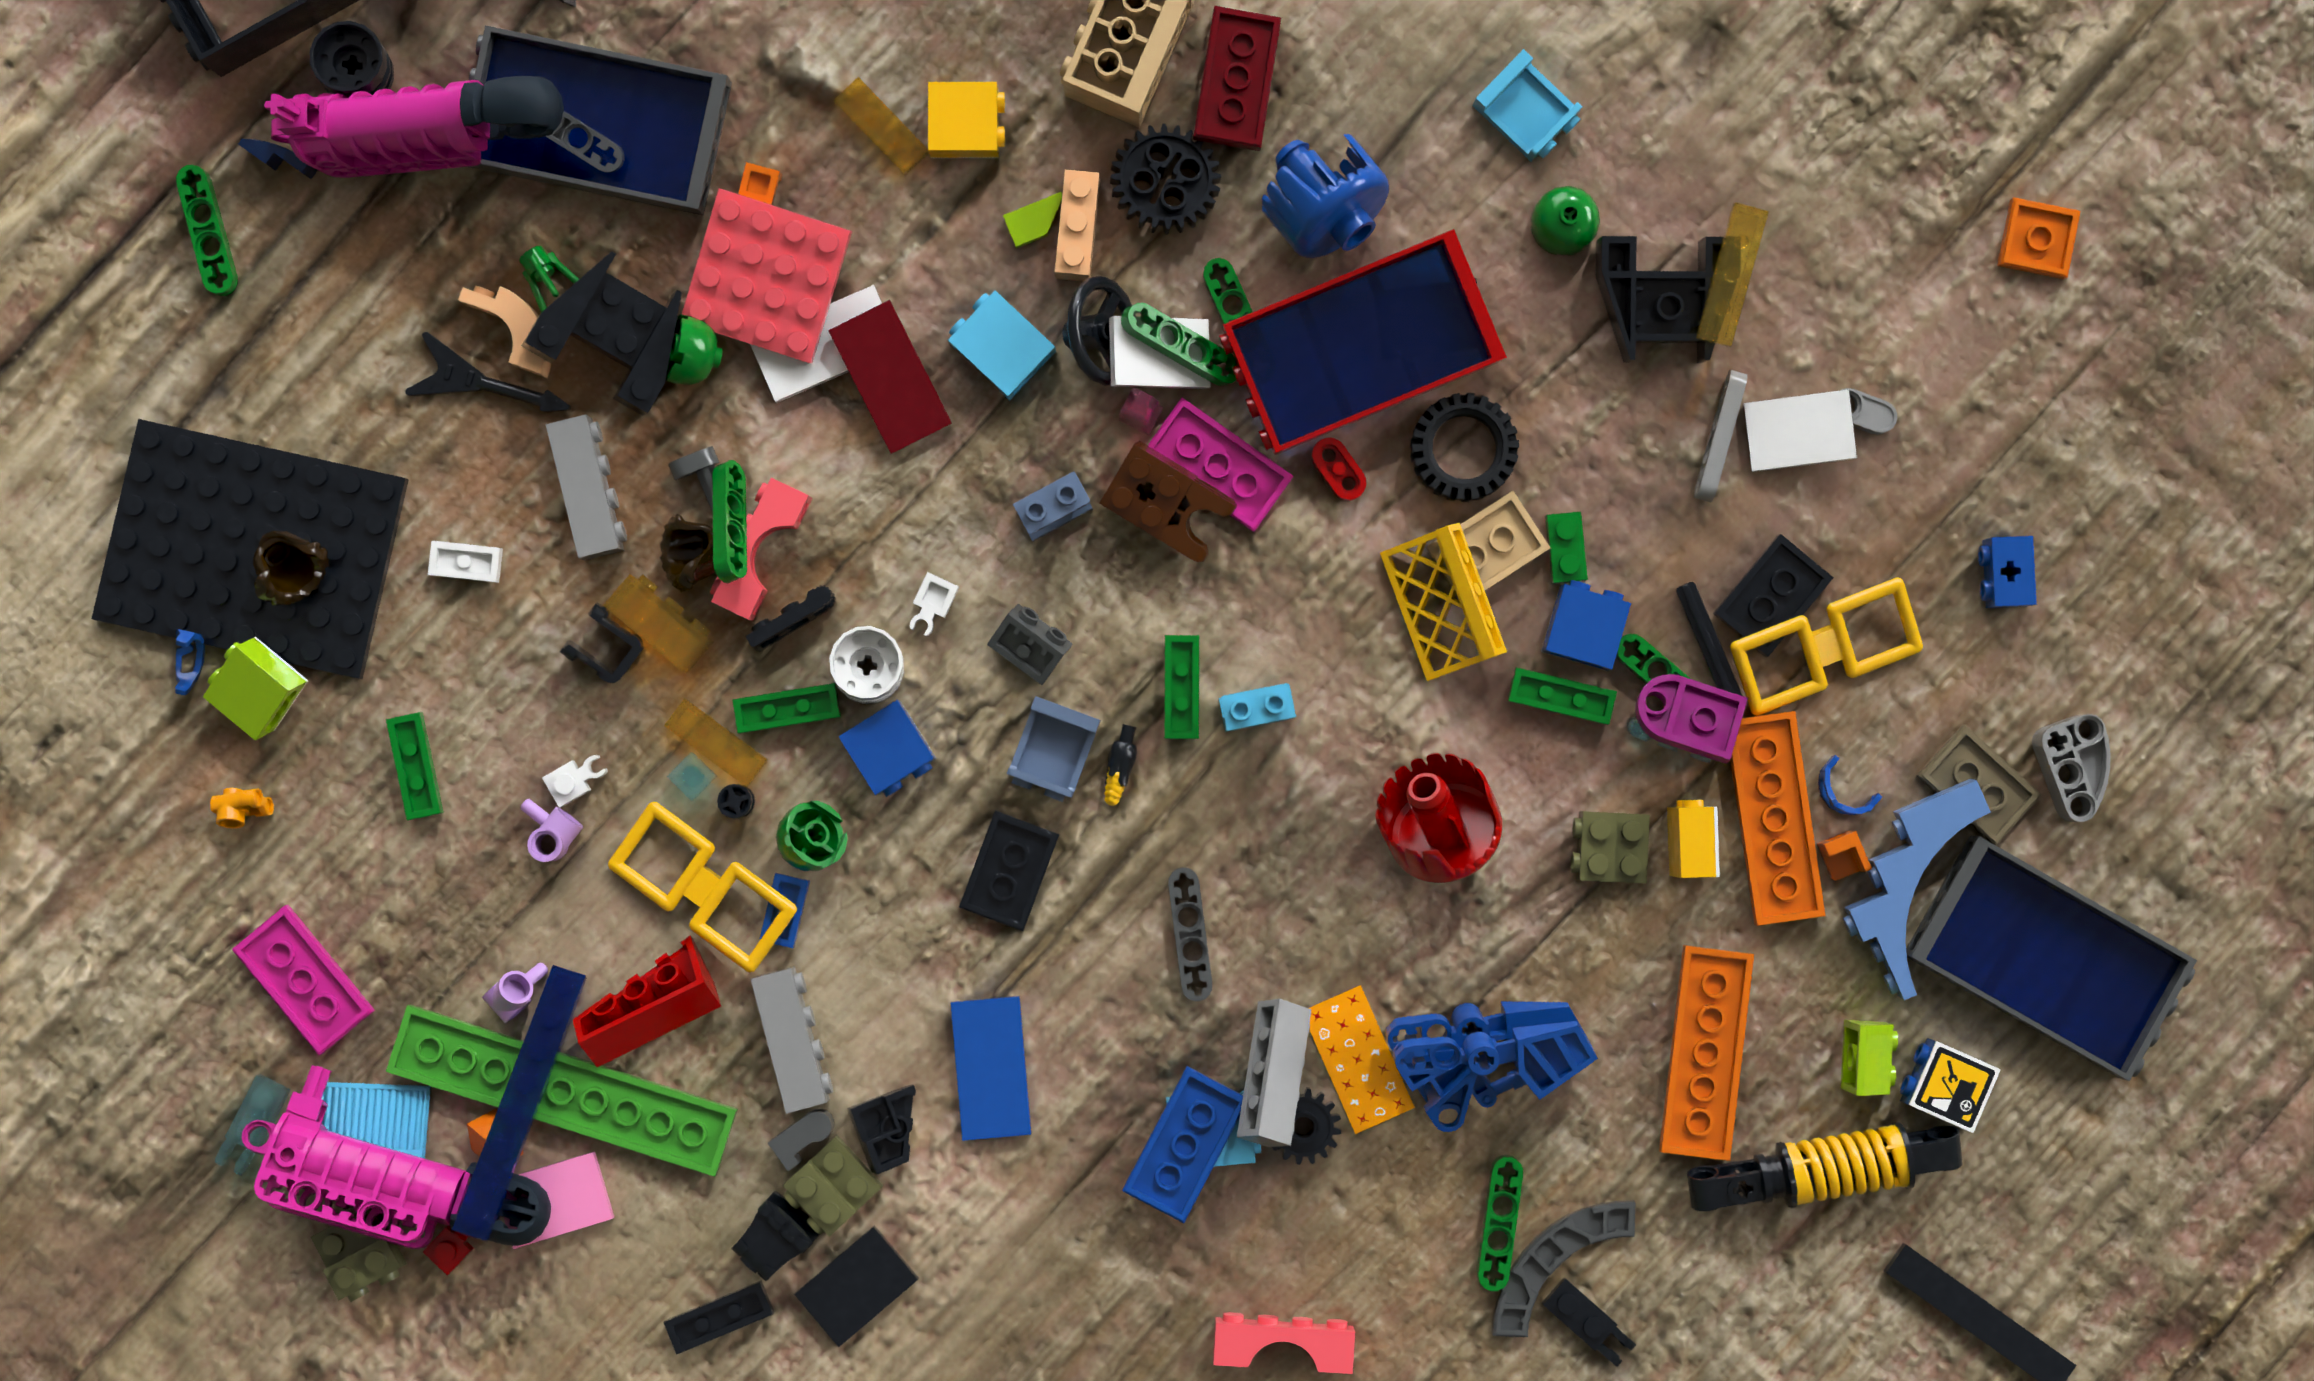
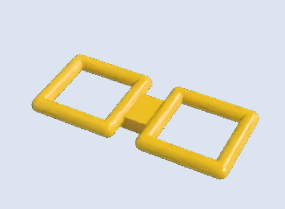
(1827, 646)
(702, 886)

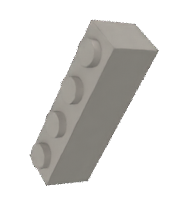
(585, 487)
(791, 1039)
(1274, 1073)

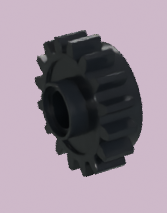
(1321, 1133)

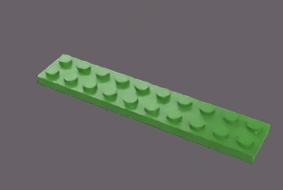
(577, 1095)

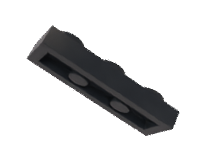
(718, 1317)

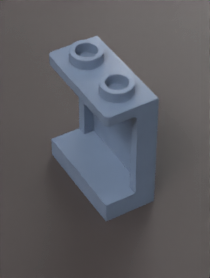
(1053, 506)
(1053, 749)

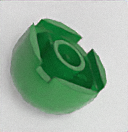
(1557, 233)
(692, 351)
(811, 836)

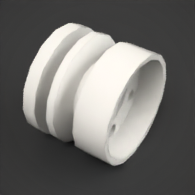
(854, 649)

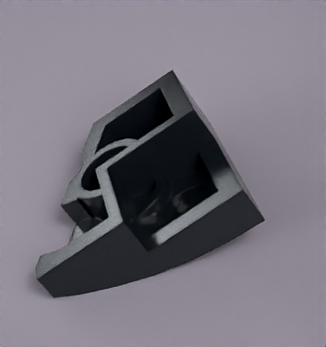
(884, 1128)

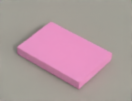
(575, 1195)

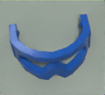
(187, 680)
(1829, 798)

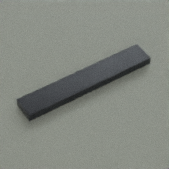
(1978, 1316)

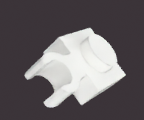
(935, 598)
(570, 781)

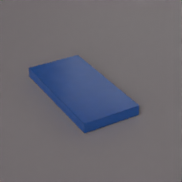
(991, 1068)
(1184, 1144)

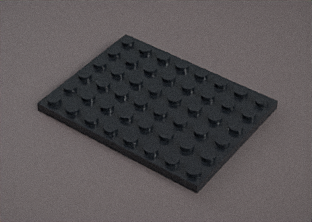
(191, 534)

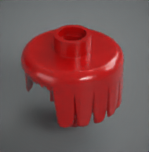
(1439, 818)

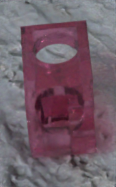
(1140, 411)

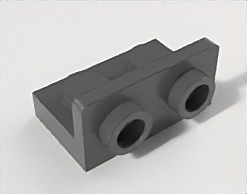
(1030, 643)

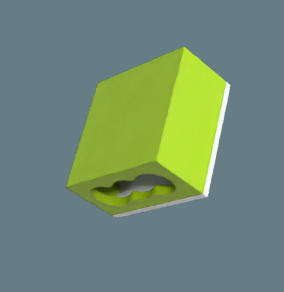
(254, 687)

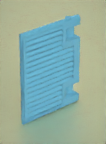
(380, 1114)

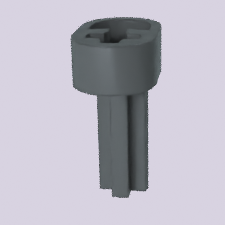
(701, 463)

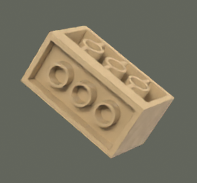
(1136, 61)

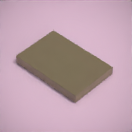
(2003, 788)

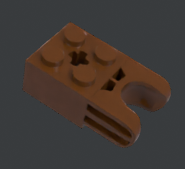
(1176, 498)

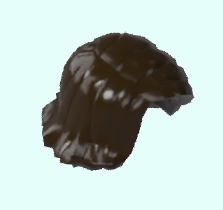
(686, 552)
(288, 567)

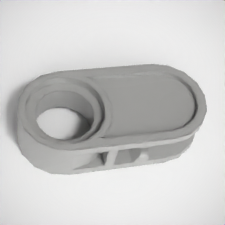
(1872, 413)

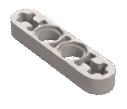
(1720, 436)

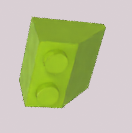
(1868, 1057)

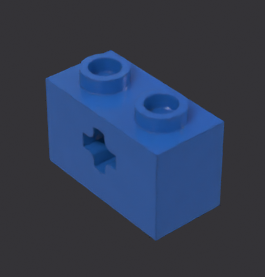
(2013, 554)

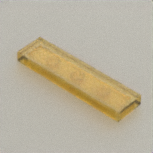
(1732, 274)

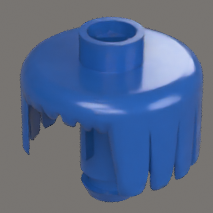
(1321, 208)

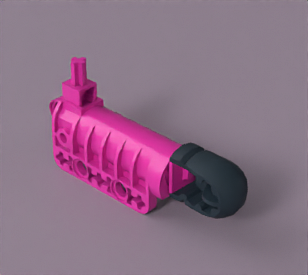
(413, 126)
(375, 1177)

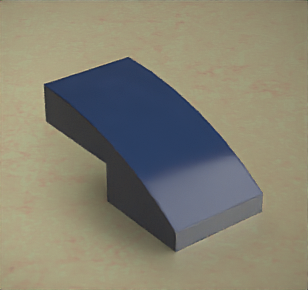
(274, 155)

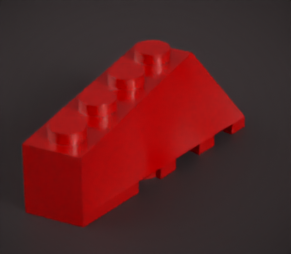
(648, 1006)

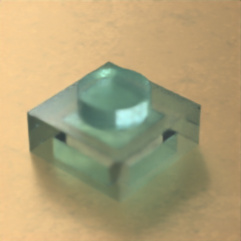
(692, 776)

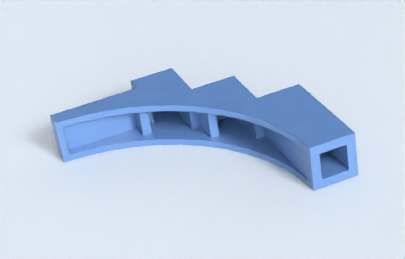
(1884, 915)

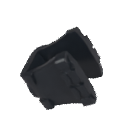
(573, 651)
(774, 1236)

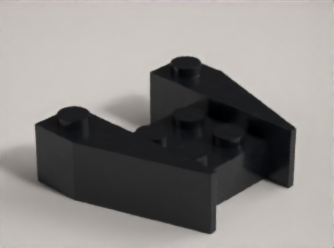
(1654, 303)
(617, 324)

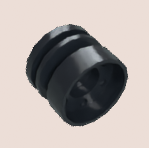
(340, 50)

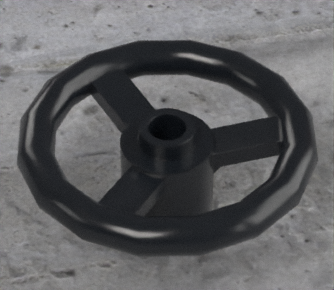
(1092, 331)

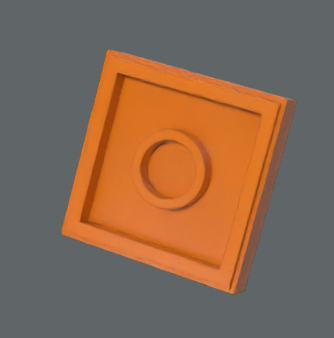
(2038, 238)

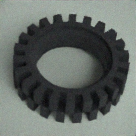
(1489, 415)

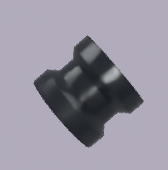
(730, 803)

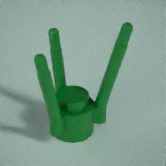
(539, 268)

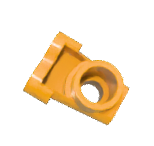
(237, 804)

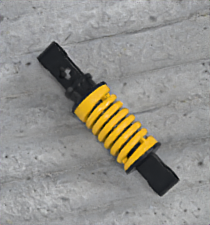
(1829, 1167)

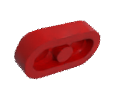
(1340, 468)

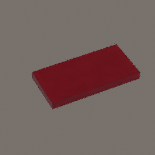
(1237, 78)
(890, 376)

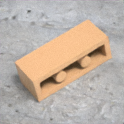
(1077, 225)

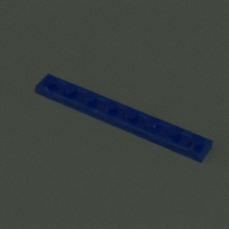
(519, 1104)

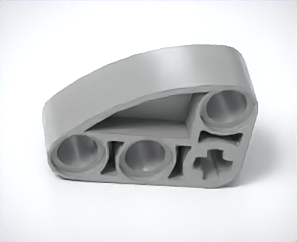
(2085, 758)

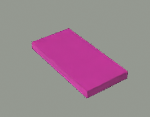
(1222, 461)
(303, 979)

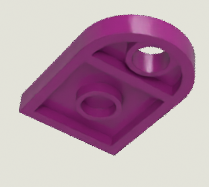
(1692, 716)

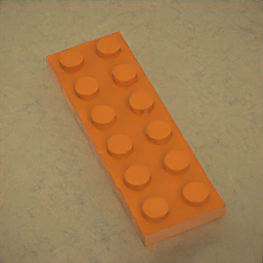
(1776, 820)
(1706, 1053)

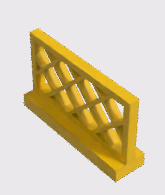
(1466, 585)

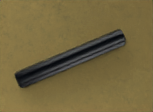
(1707, 638)

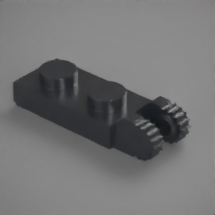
(793, 617)
(1585, 1319)

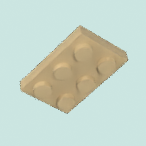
(1499, 540)

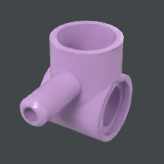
(557, 824)
(514, 992)

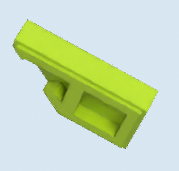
(1033, 220)

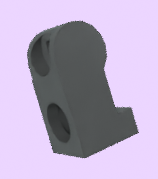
(810, 1128)

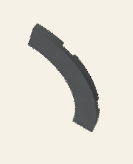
(1548, 1252)

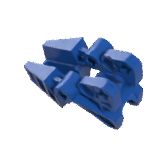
(1447, 1070)

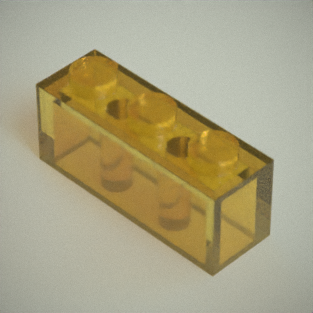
(659, 622)

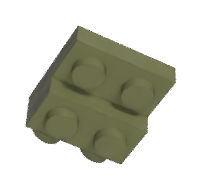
(1611, 847)
(831, 1187)
(357, 1259)

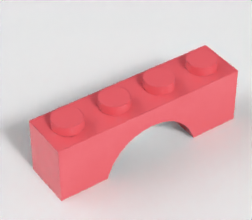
(777, 509)
(1240, 1339)

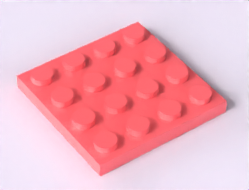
(766, 275)

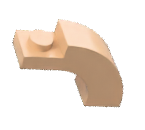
(518, 317)

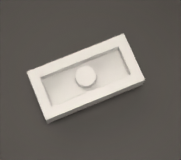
(465, 561)

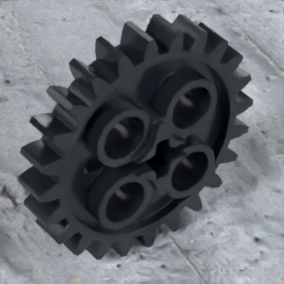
(1138, 165)

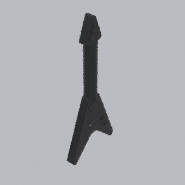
(459, 376)

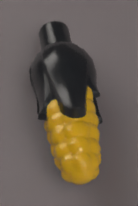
(1120, 764)

